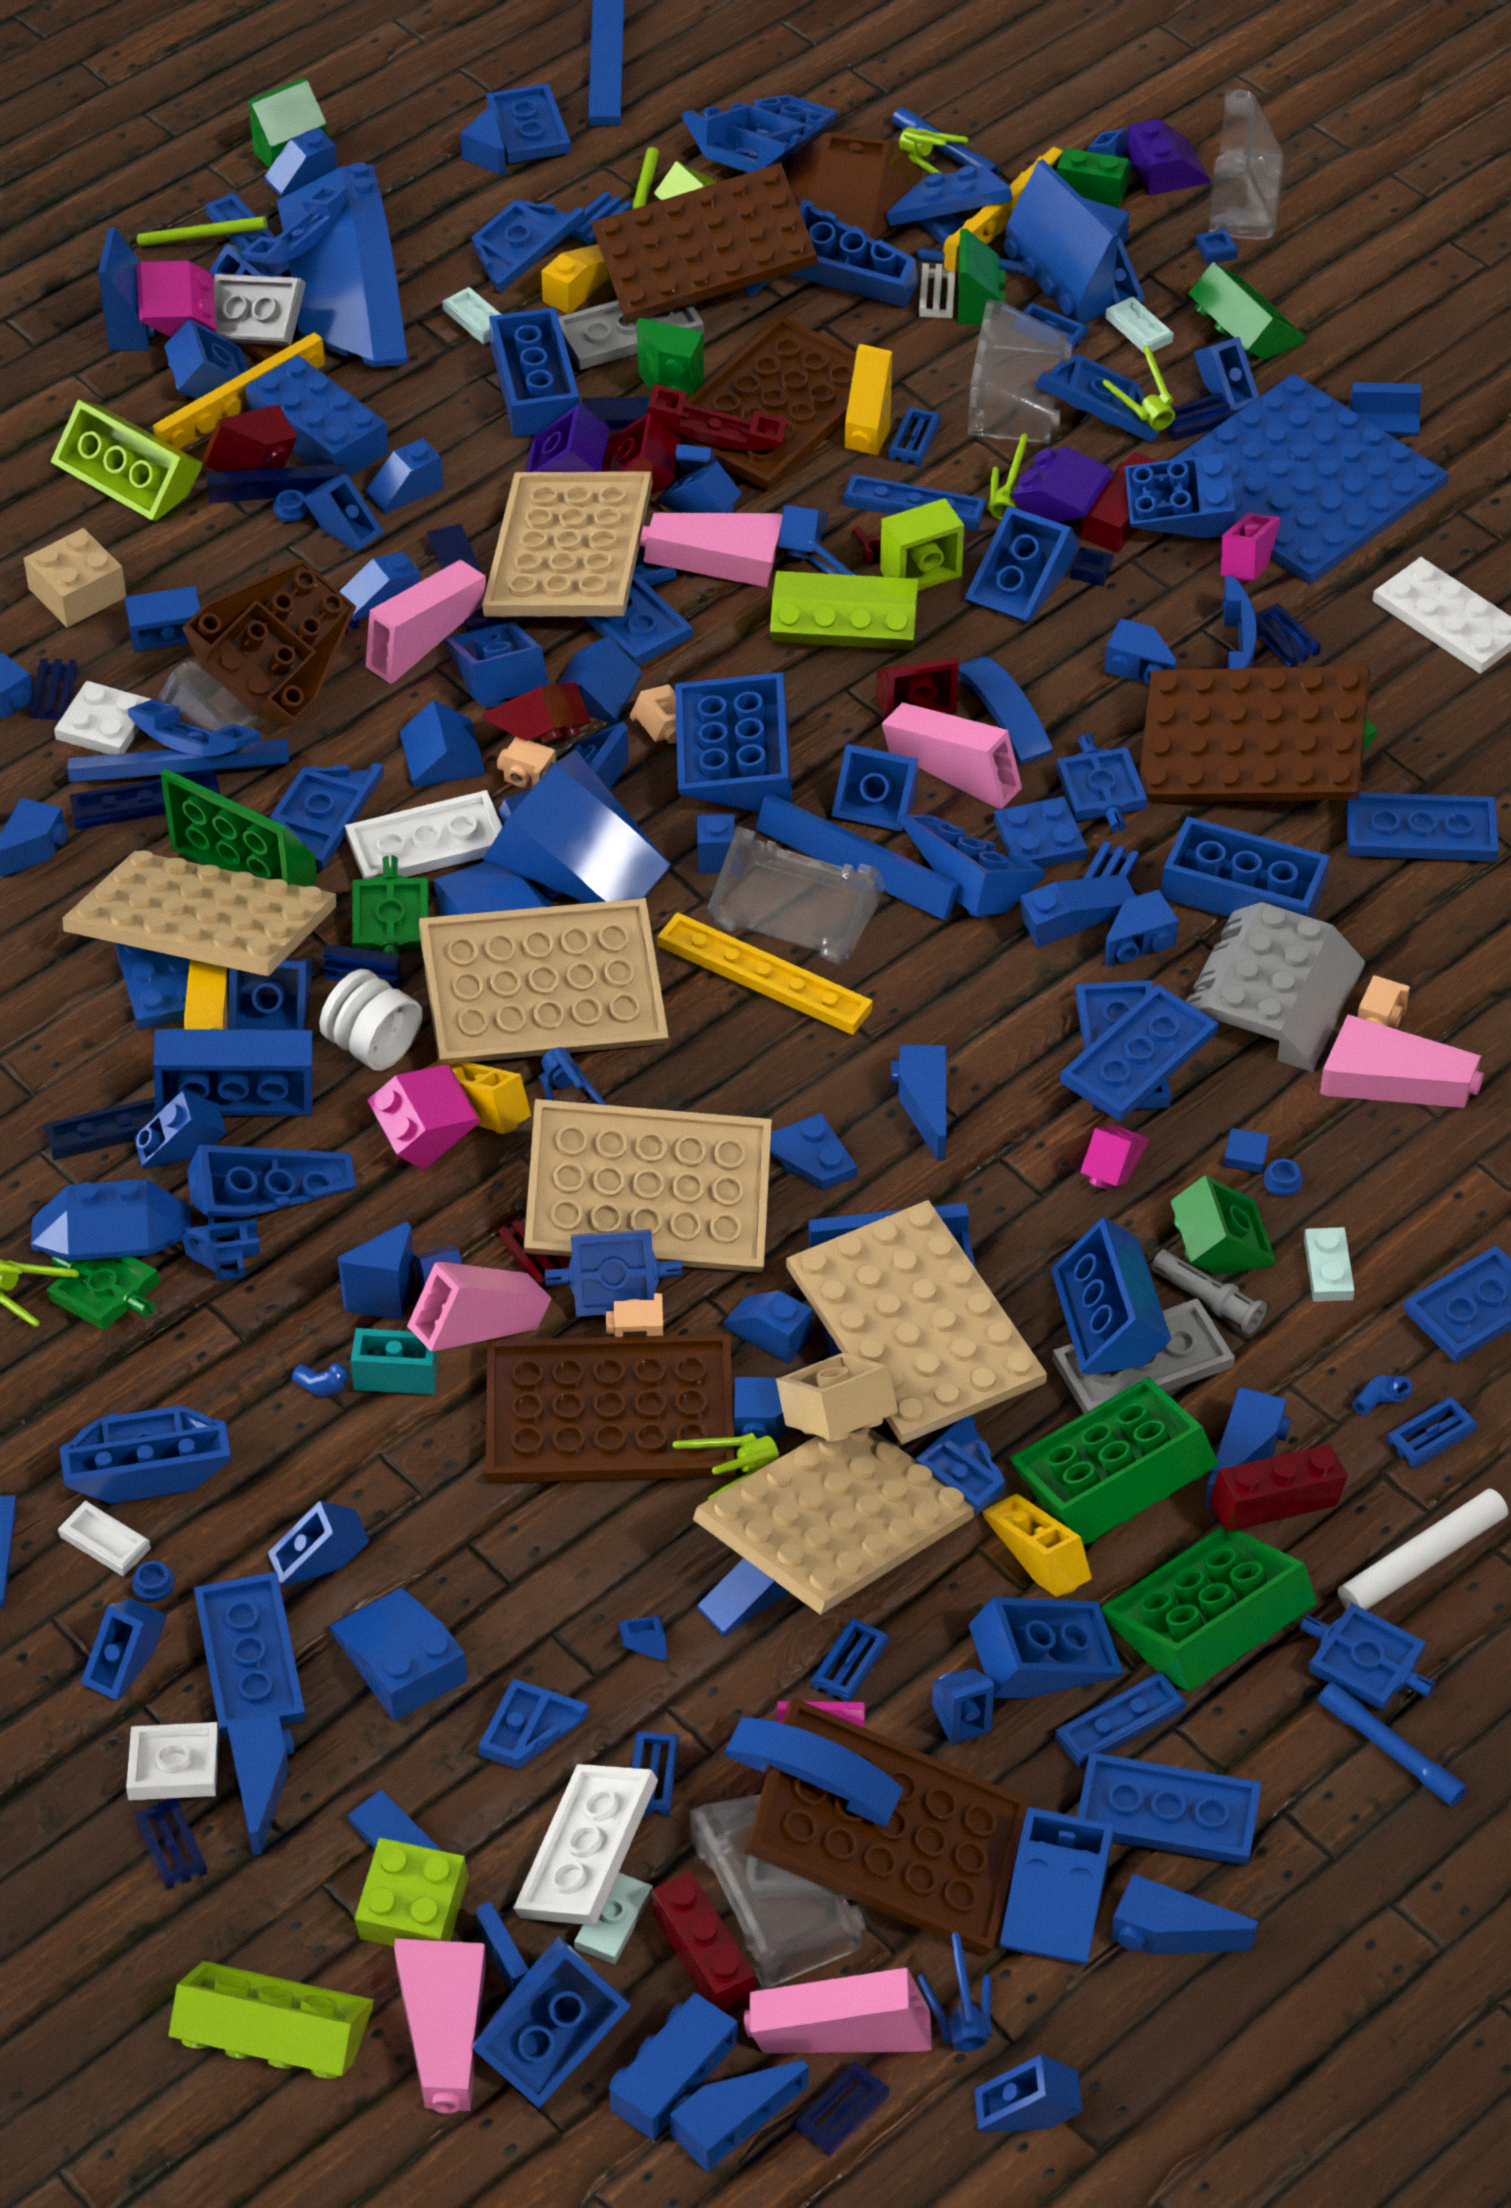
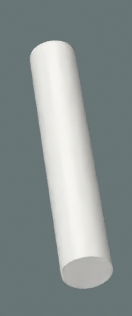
(1424, 1550)

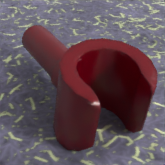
(870, 544)

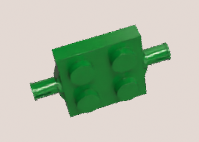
(388, 910)
(104, 1289)

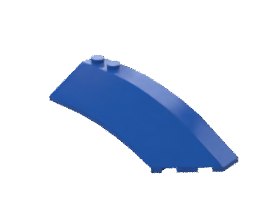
(350, 272)

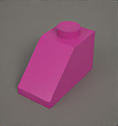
(1248, 546)
(1113, 1156)

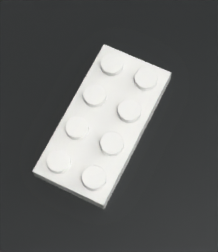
(1447, 614)
(426, 836)
(586, 1844)

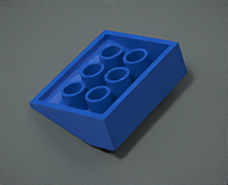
(1063, 245)
(734, 740)

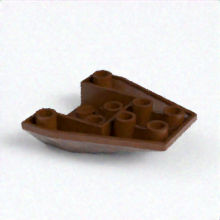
(853, 179)
(273, 640)

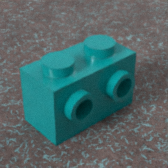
(393, 1362)

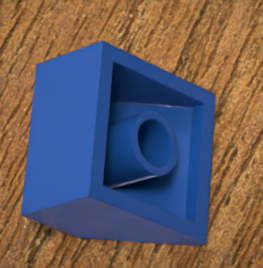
(202, 359)
(272, 1000)

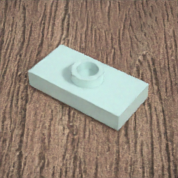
(471, 313)
(1139, 324)
(616, 1920)

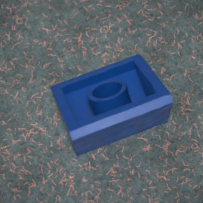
(603, 678)
(440, 746)
(606, 752)
(875, 787)
(379, 1274)

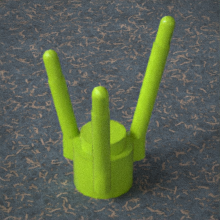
(920, 143)
(1154, 408)
(1002, 498)
(9, 1277)
(750, 1457)

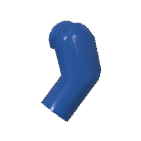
(323, 1383)
(1382, 1390)

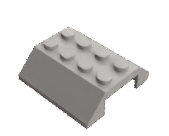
(1279, 979)

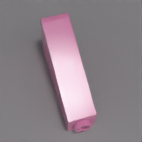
(715, 544)
(420, 618)
(956, 751)
(1398, 1067)
(475, 1305)
(443, 2012)
(842, 2016)

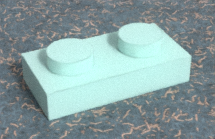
(1328, 1264)

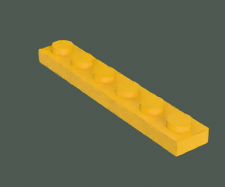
(994, 217)
(230, 398)
(765, 973)

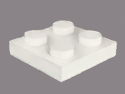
(100, 719)
(173, 1761)

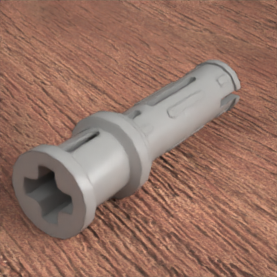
(1223, 1298)

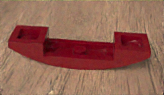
(713, 426)

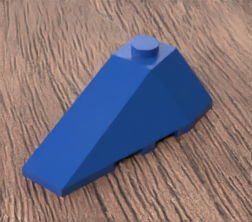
(985, 878)
(260, 1180)

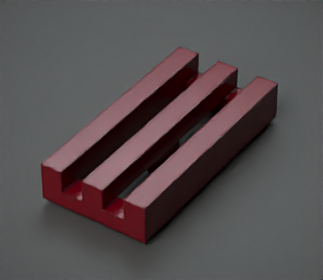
(508, 1239)

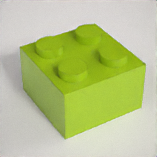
(923, 544)
(411, 1894)

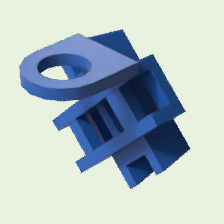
(202, 1245)

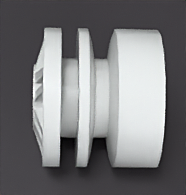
(370, 1019)

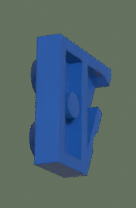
(813, 1152)
(965, 1463)
(529, 1723)

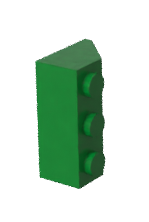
(1244, 313)

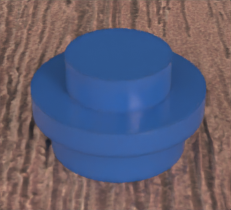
(290, 506)
(1283, 1177)
(153, 1581)

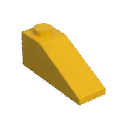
(573, 278)
(869, 400)
(206, 996)
(494, 1094)
(1041, 1544)

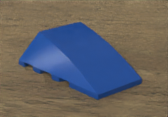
(758, 134)
(578, 839)
(485, 889)

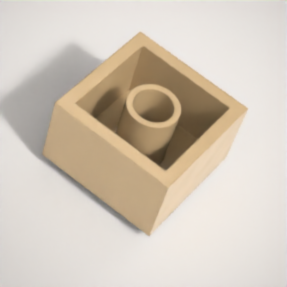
(75, 577)
(837, 1396)

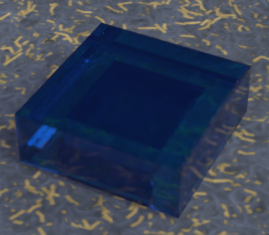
(1091, 566)

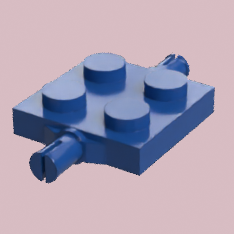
(1101, 783)
(612, 1269)
(1367, 1656)

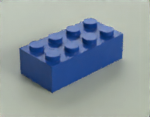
(532, 368)
(325, 417)
(1234, 869)
(238, 1069)

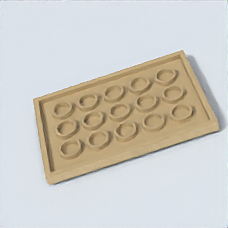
(568, 544)
(200, 912)
(542, 981)
(667, 1171)
(918, 1305)
(834, 1515)

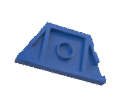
(950, 194)
(521, 238)
(1082, 386)
(323, 803)

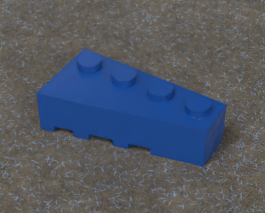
(855, 260)

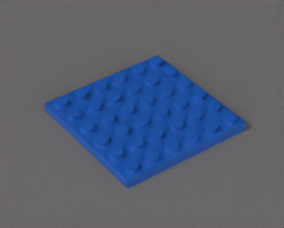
(1320, 472)

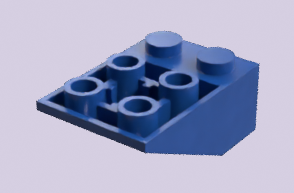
(1183, 496)
(1057, 1886)

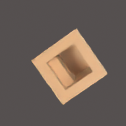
(657, 713)
(525, 762)
(1384, 1002)
(636, 1318)

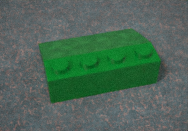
(232, 836)
(1116, 1460)
(1210, 1606)

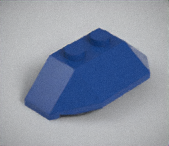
(110, 1221)
(145, 1454)

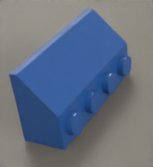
(1110, 1301)

